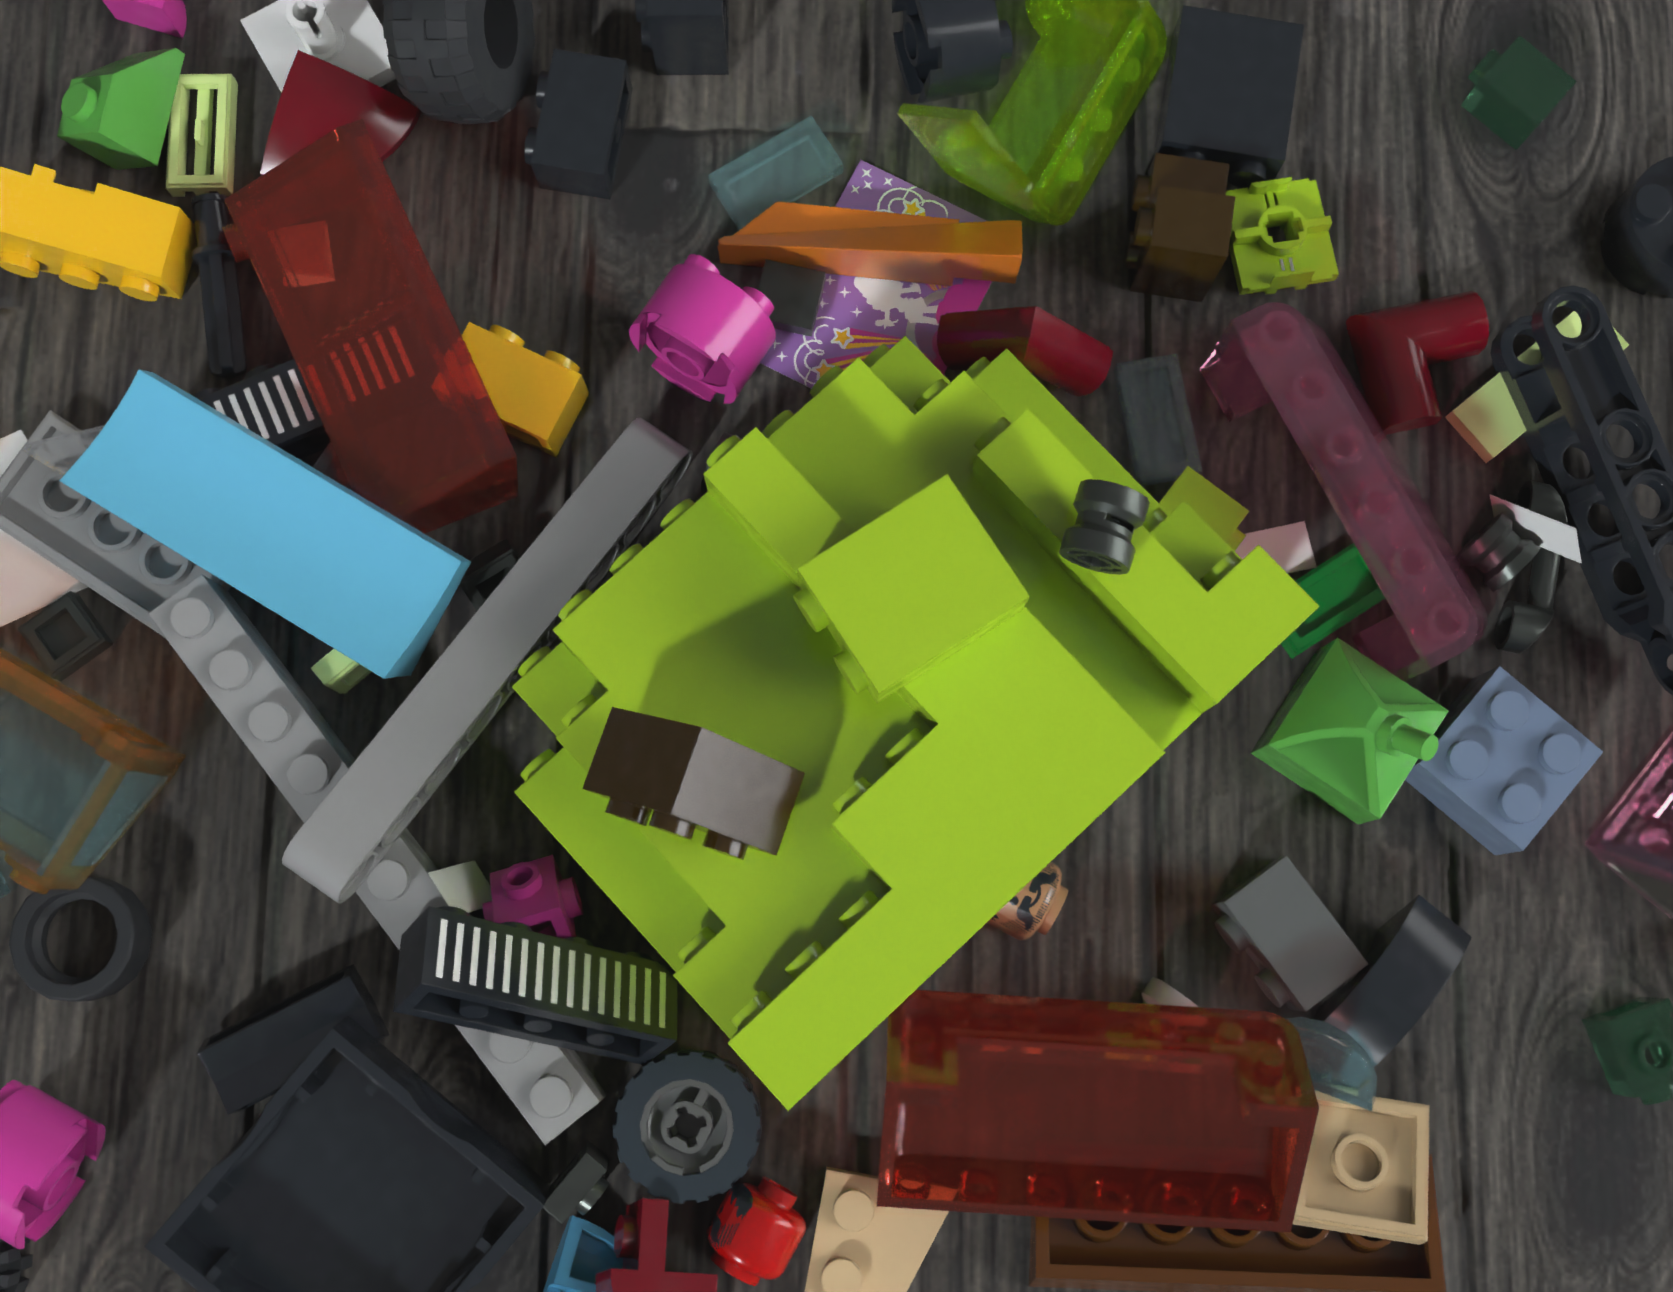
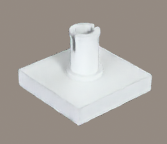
(331, 30)

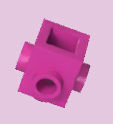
(535, 897)

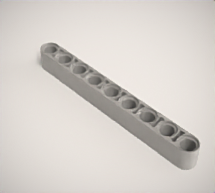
(476, 671)

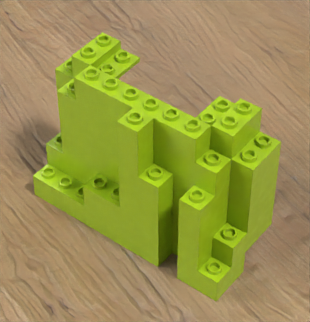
(909, 806)

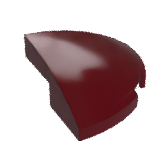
(326, 97)

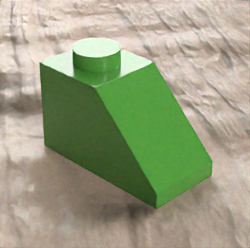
(123, 108)

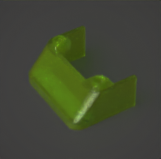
(1058, 112)

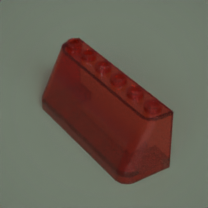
(1094, 1111)

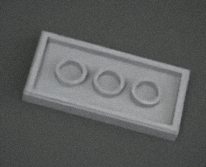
(87, 538)

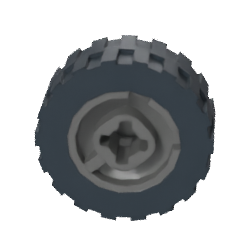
(688, 1125)

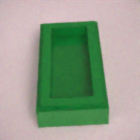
(1343, 592)

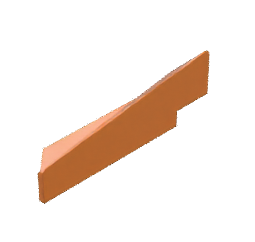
(878, 244)

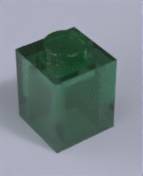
(1516, 91)

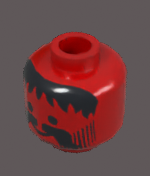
(756, 1231)

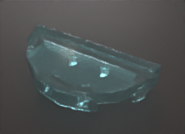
(1337, 1062)

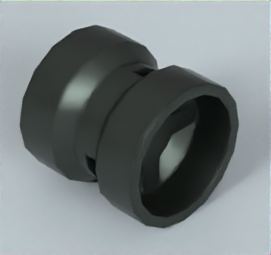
(1104, 526)

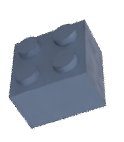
(1502, 762)

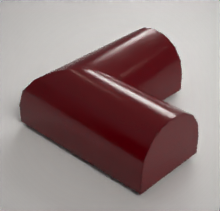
(1035, 337)
(1400, 343)

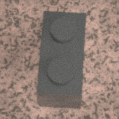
(1287, 936)

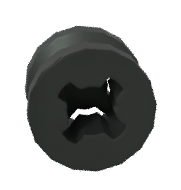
(1498, 552)

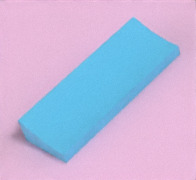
(270, 525)

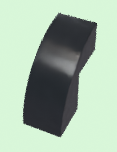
(1403, 977)

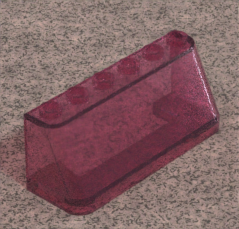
(1291, 361)

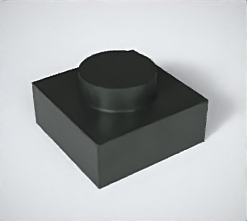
(578, 1184)

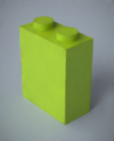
(909, 590)

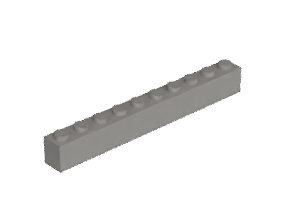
(305, 764)

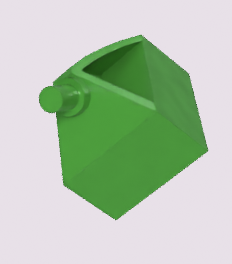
(1350, 732)

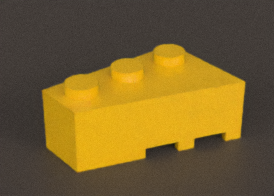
(93, 236)

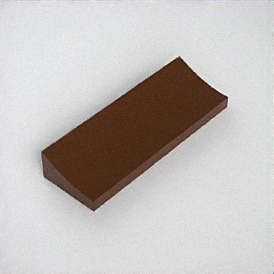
(1230, 1260)

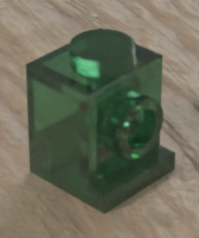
(1620, 1044)

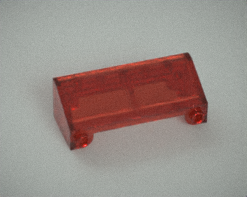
(372, 333)

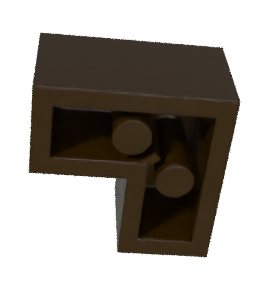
(1179, 227)
(692, 783)

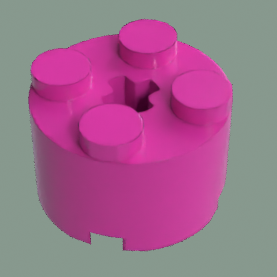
(705, 330)
(40, 1160)

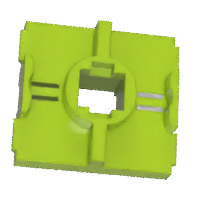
(1298, 261)

